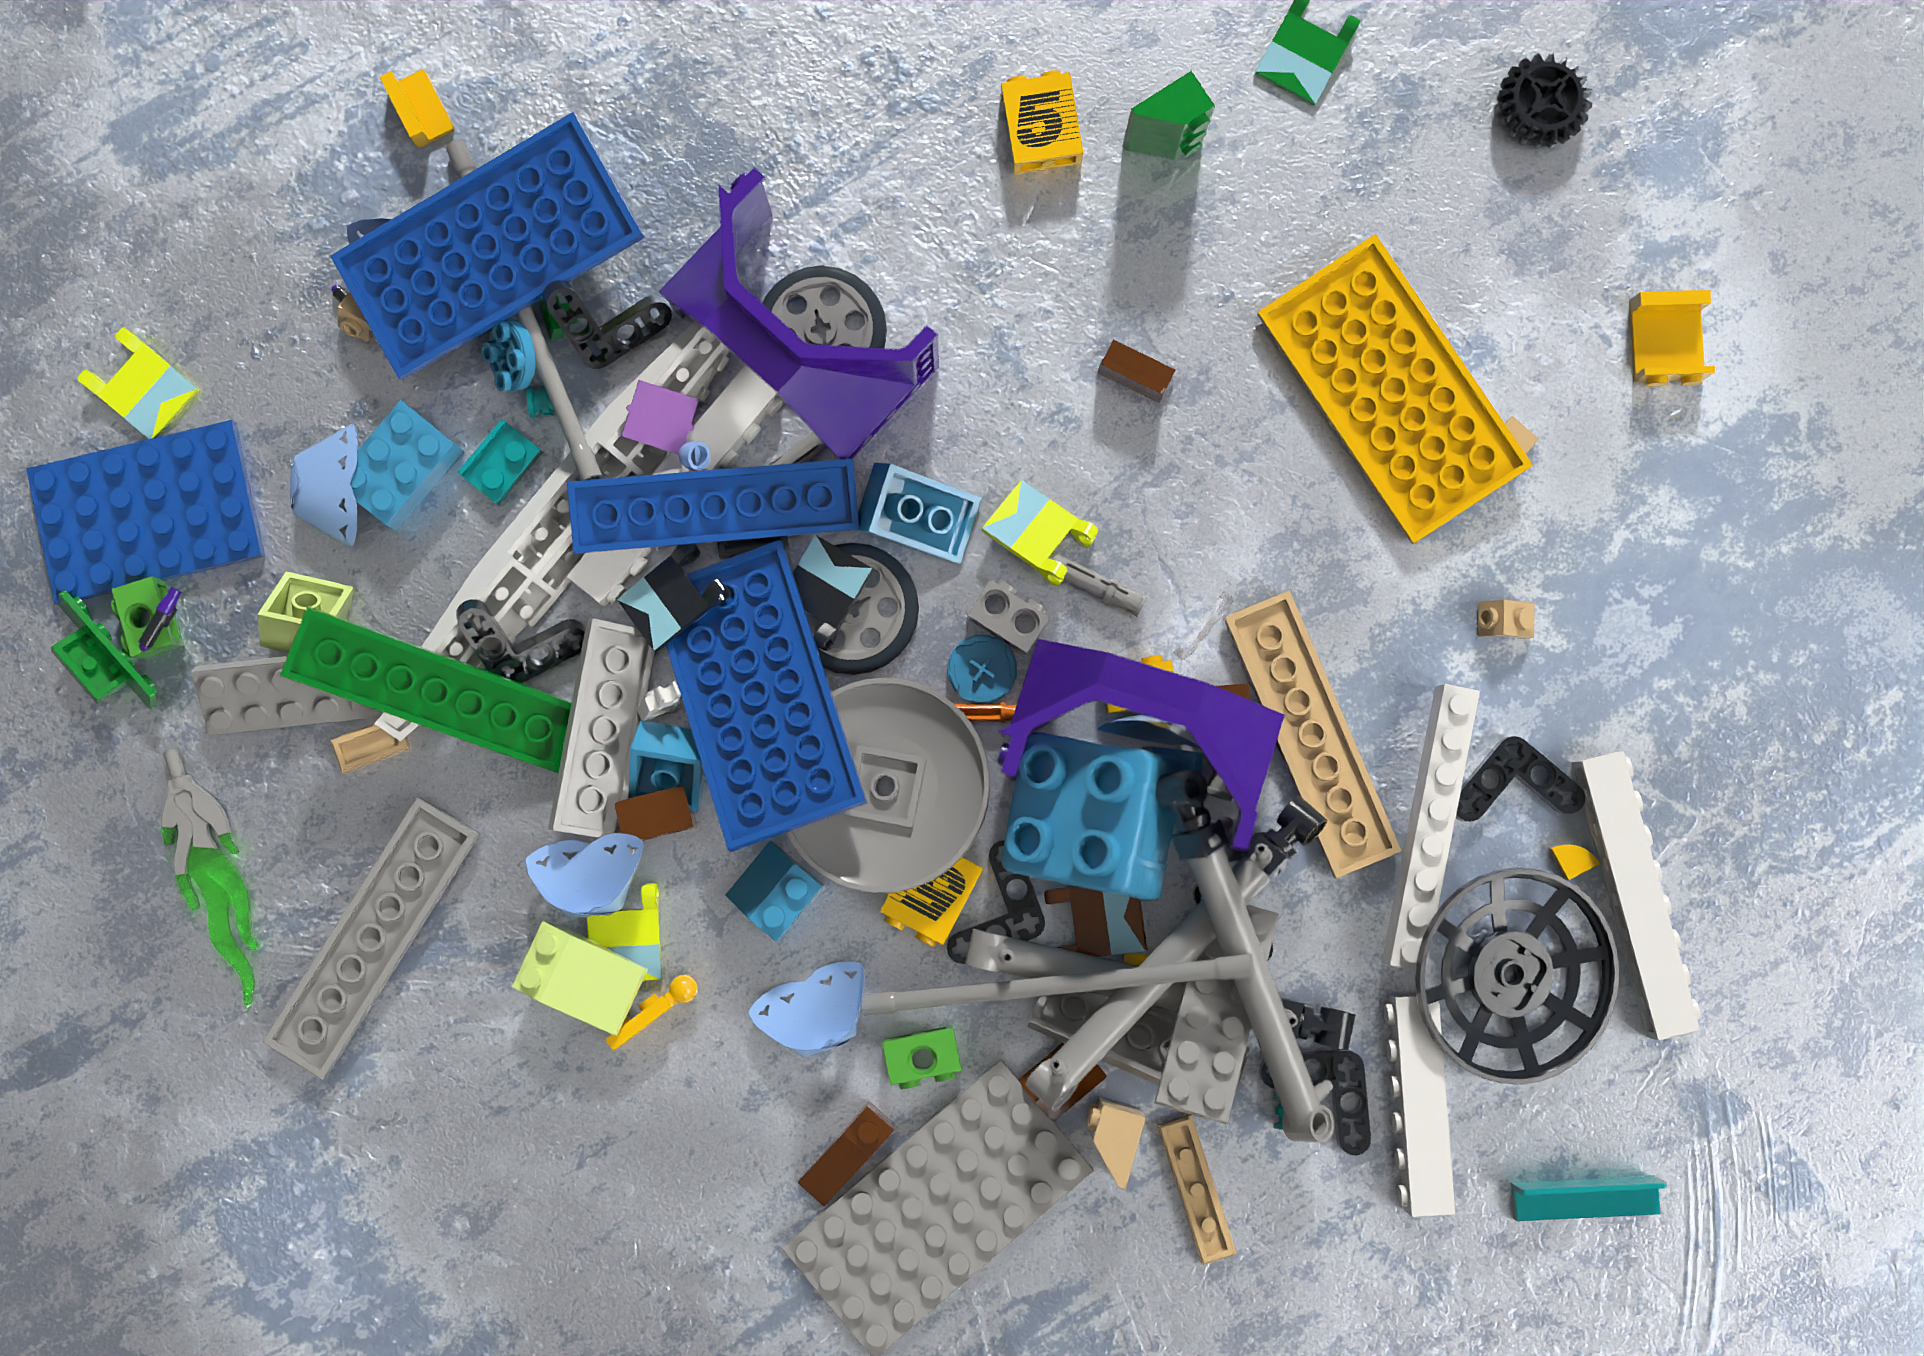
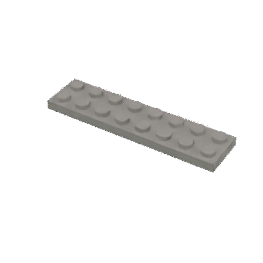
(371, 938)

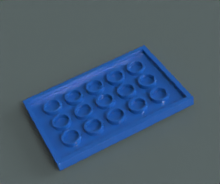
(146, 511)

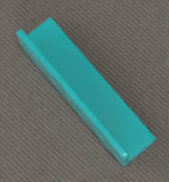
(1586, 1198)

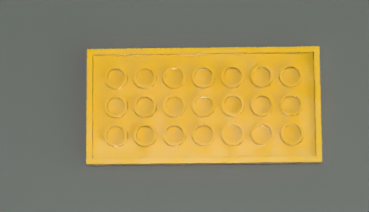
(1394, 389)

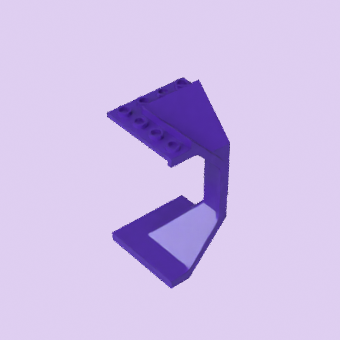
(834, 390)
(1228, 728)

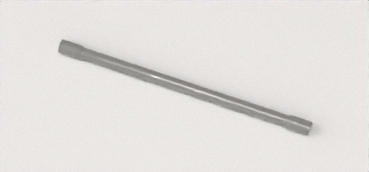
(580, 451)
(1221, 968)

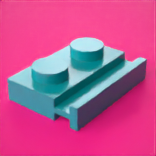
(500, 462)

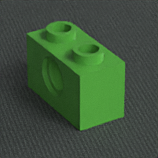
(128, 606)
(938, 1041)

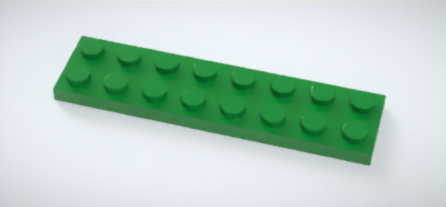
(428, 689)

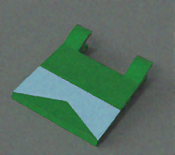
(1304, 54)

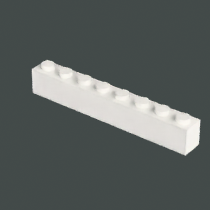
(723, 428)
(1430, 822)
(1636, 896)

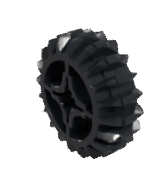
(1565, 121)

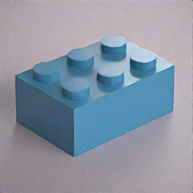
(401, 465)

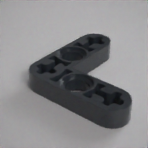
(606, 335)
(510, 655)
(1520, 769)
(1015, 909)
(1329, 1071)

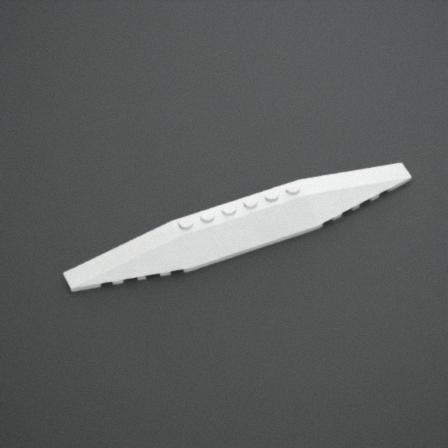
(535, 553)

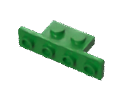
(95, 660)

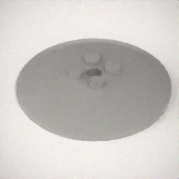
(937, 797)

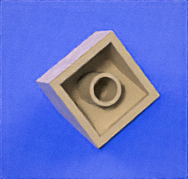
(1116, 1134)

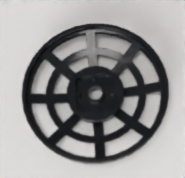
(1532, 980)

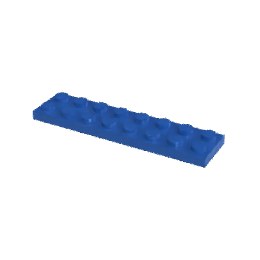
(712, 506)

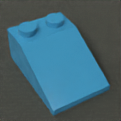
(917, 512)

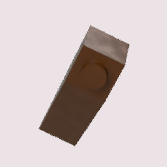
(847, 1153)

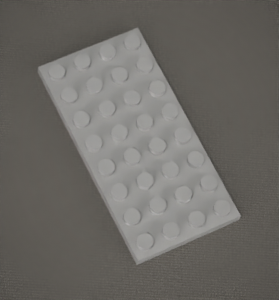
(937, 1209)

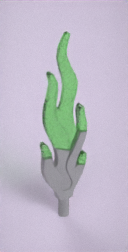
(198, 857)

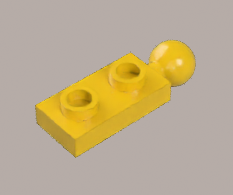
(681, 990)

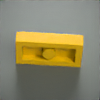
(418, 107)

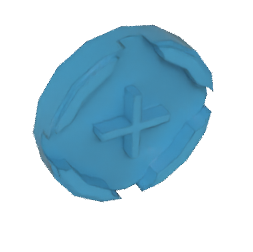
(982, 669)

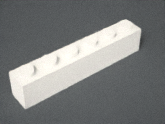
(1421, 1109)

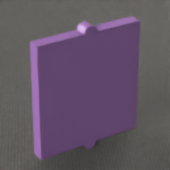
(659, 417)

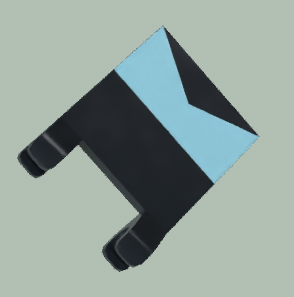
(829, 586)
(667, 599)

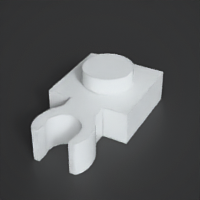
(659, 702)

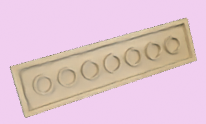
(1313, 733)

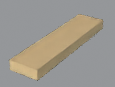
(1196, 1189)

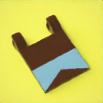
(1102, 921)

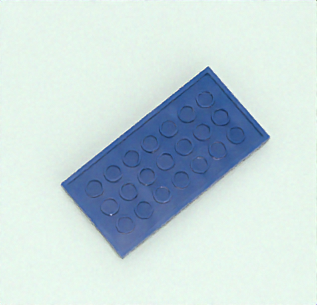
(487, 246)
(762, 704)

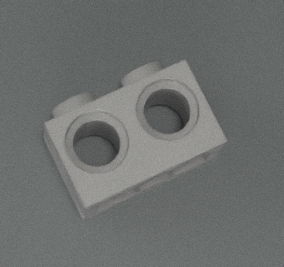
(1003, 624)

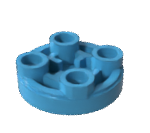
(510, 355)

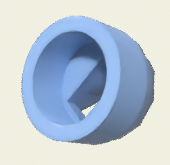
(694, 455)

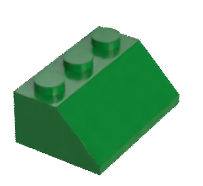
(1170, 120)

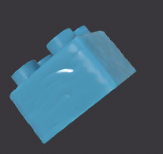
(1090, 816)

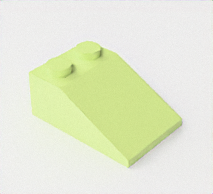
(579, 977)

